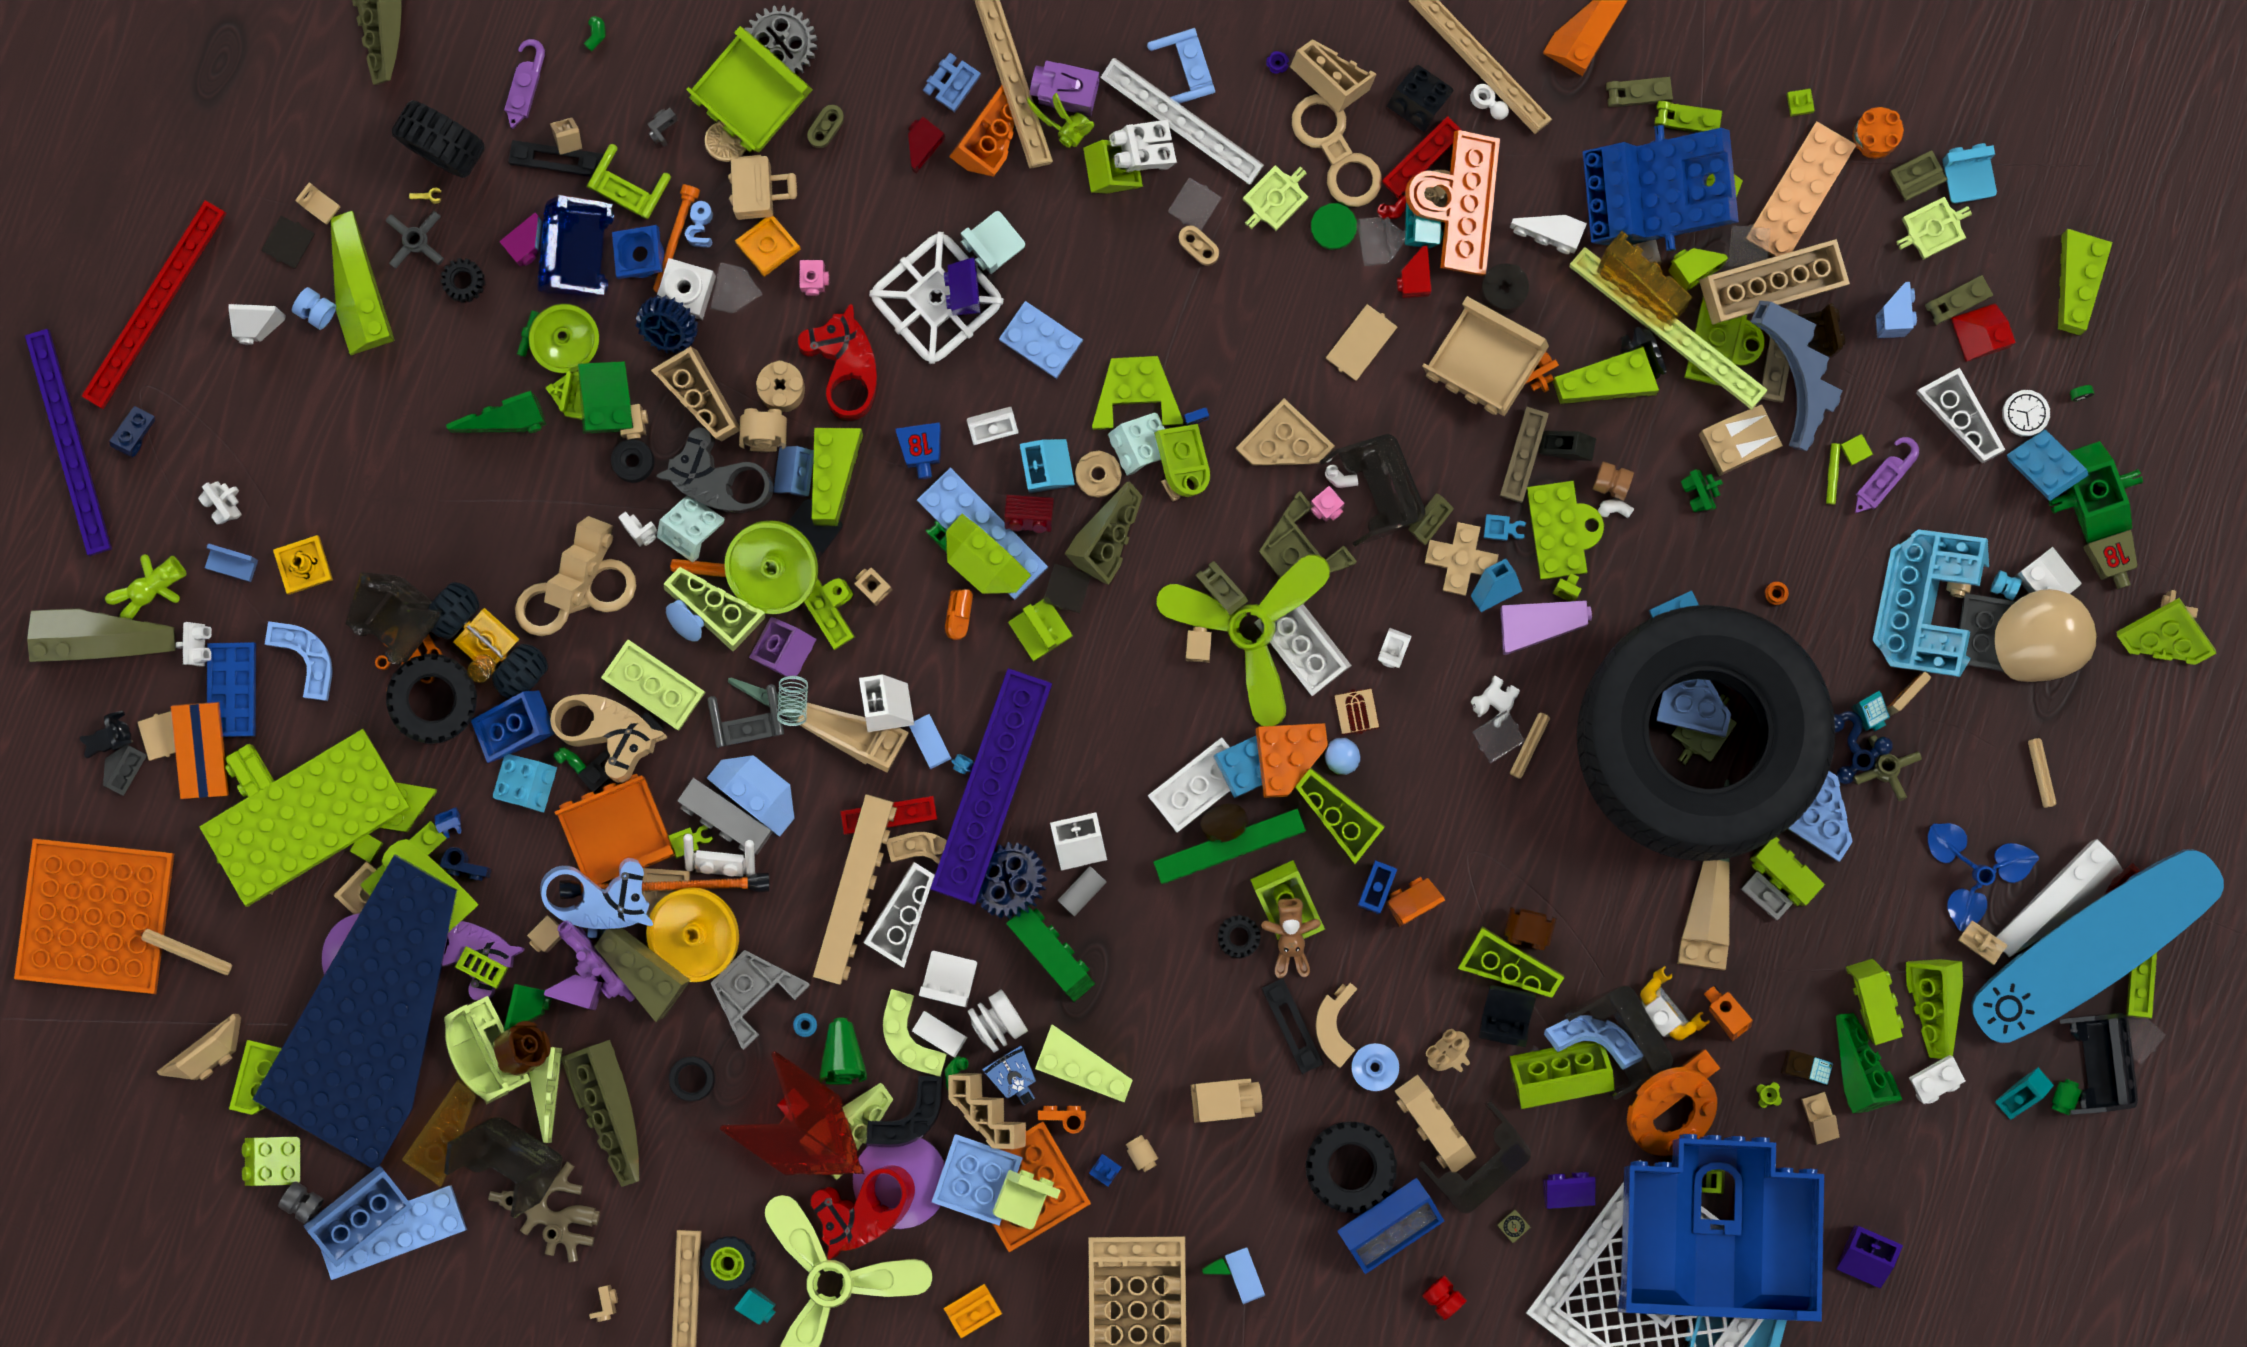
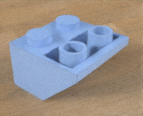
(1897, 316)

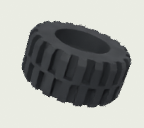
(438, 139)
(431, 666)
(1318, 1167)

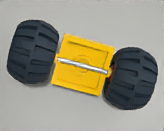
(487, 636)

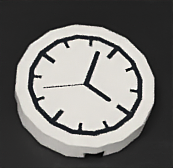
(2026, 413)

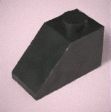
(1568, 445)

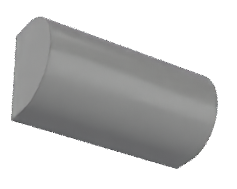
(1082, 891)

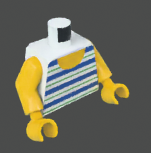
(1664, 1012)

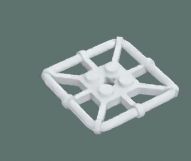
(920, 296)

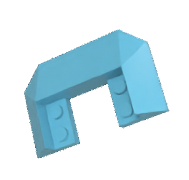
(1910, 595)

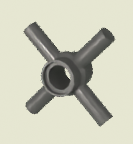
(421, 245)

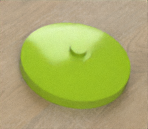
(771, 566)

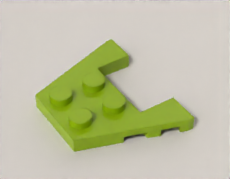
(1135, 382)

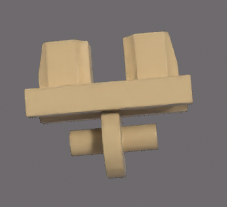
(1982, 942)

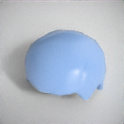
(1342, 756)

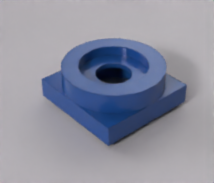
(627, 241)

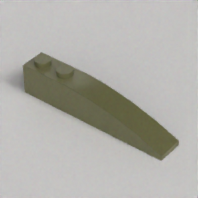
(381, 35)
(92, 635)
(604, 1096)

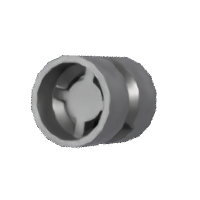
(300, 1202)

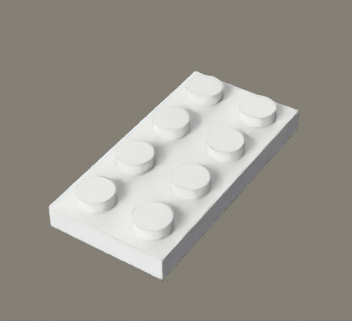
(1192, 788)

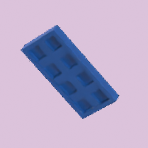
(233, 685)

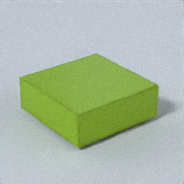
(1856, 449)
(366, 848)

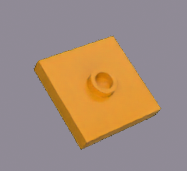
(767, 245)

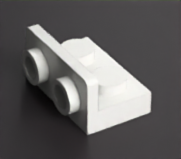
(641, 535)

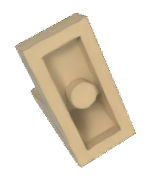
(1820, 1118)

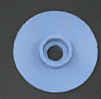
(1387, 1064)

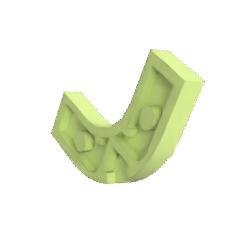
(899, 1039)

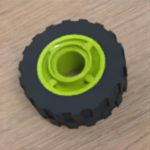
(714, 1263)

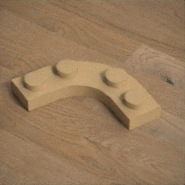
(916, 845)

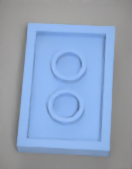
(1040, 339)

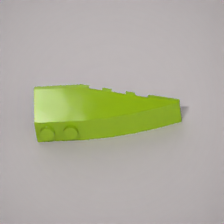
(356, 291)

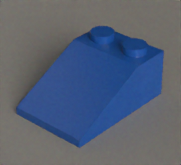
(513, 725)

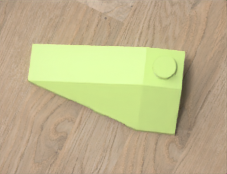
(544, 1088)
(865, 1108)

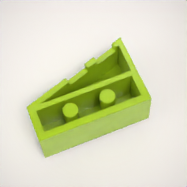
(1786, 872)
(1876, 1001)

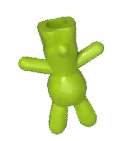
(145, 589)

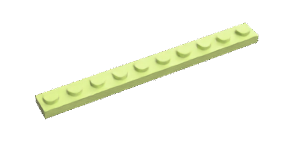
(1677, 336)

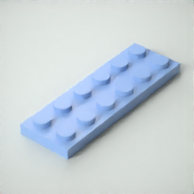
(952, 497)
(428, 1221)

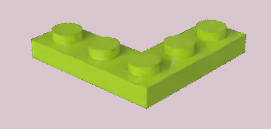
(2141, 989)

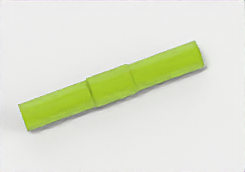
(1833, 472)

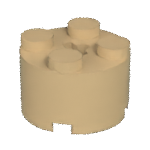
(785, 374)
(763, 430)

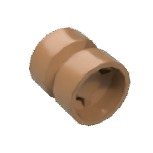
(1613, 480)

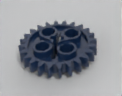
(1028, 873)

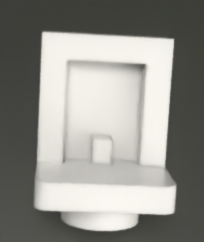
(1394, 648)

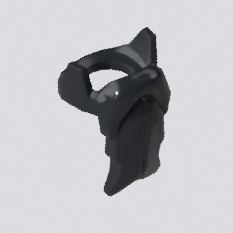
(1645, 339)
(113, 736)

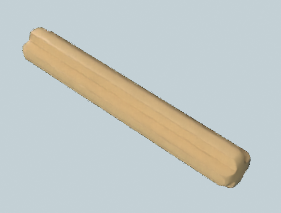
(186, 952)

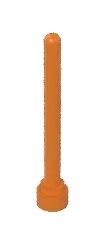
(688, 196)

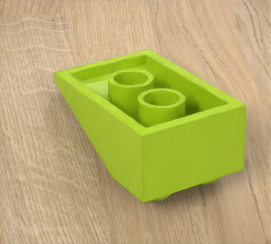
(1285, 883)

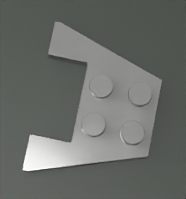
(745, 985)

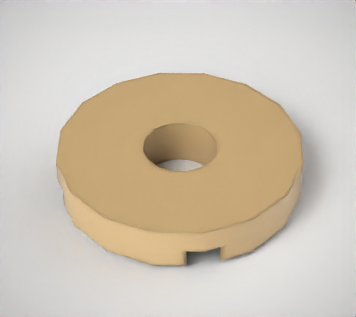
(1094, 487)

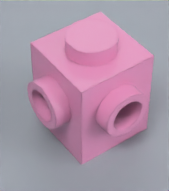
(813, 277)
(1327, 505)

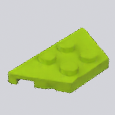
(417, 799)

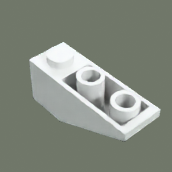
(1556, 230)

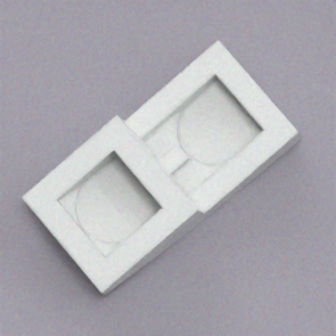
(939, 1034)

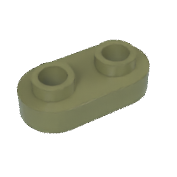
(825, 127)

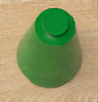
(842, 1055)

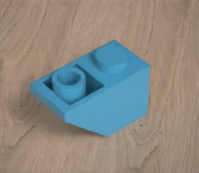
(1496, 585)

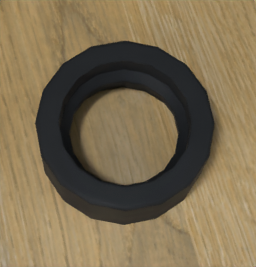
(674, 1074)

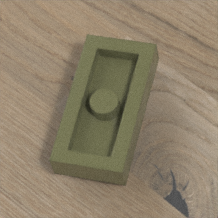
(1435, 514)

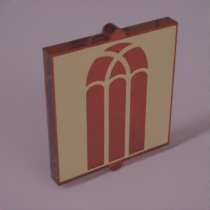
(1356, 711)

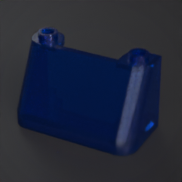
(573, 246)

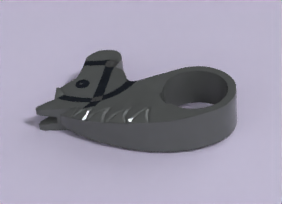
(697, 477)

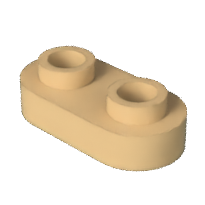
(1199, 245)

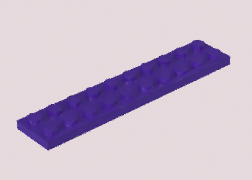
(991, 786)

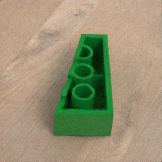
(1051, 954)

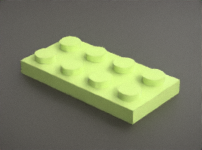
(653, 685)

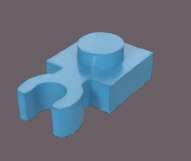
(1498, 528)

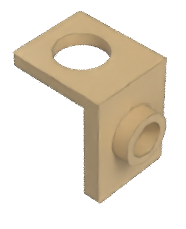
(317, 203)

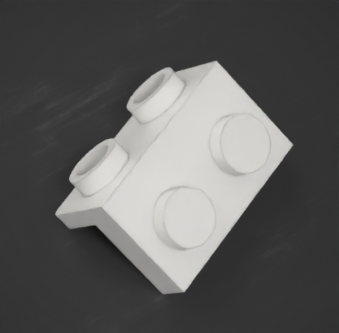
(1937, 1079)

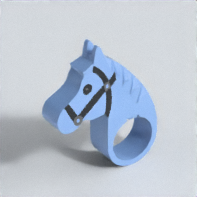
(607, 908)

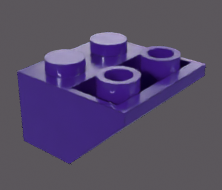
(1569, 1192)
(1869, 1256)

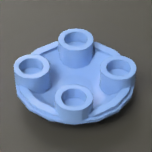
(684, 621)

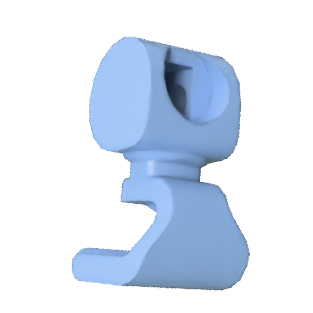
(701, 215)

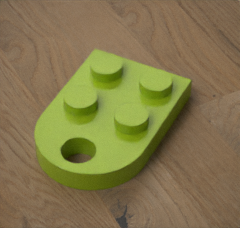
(1183, 459)

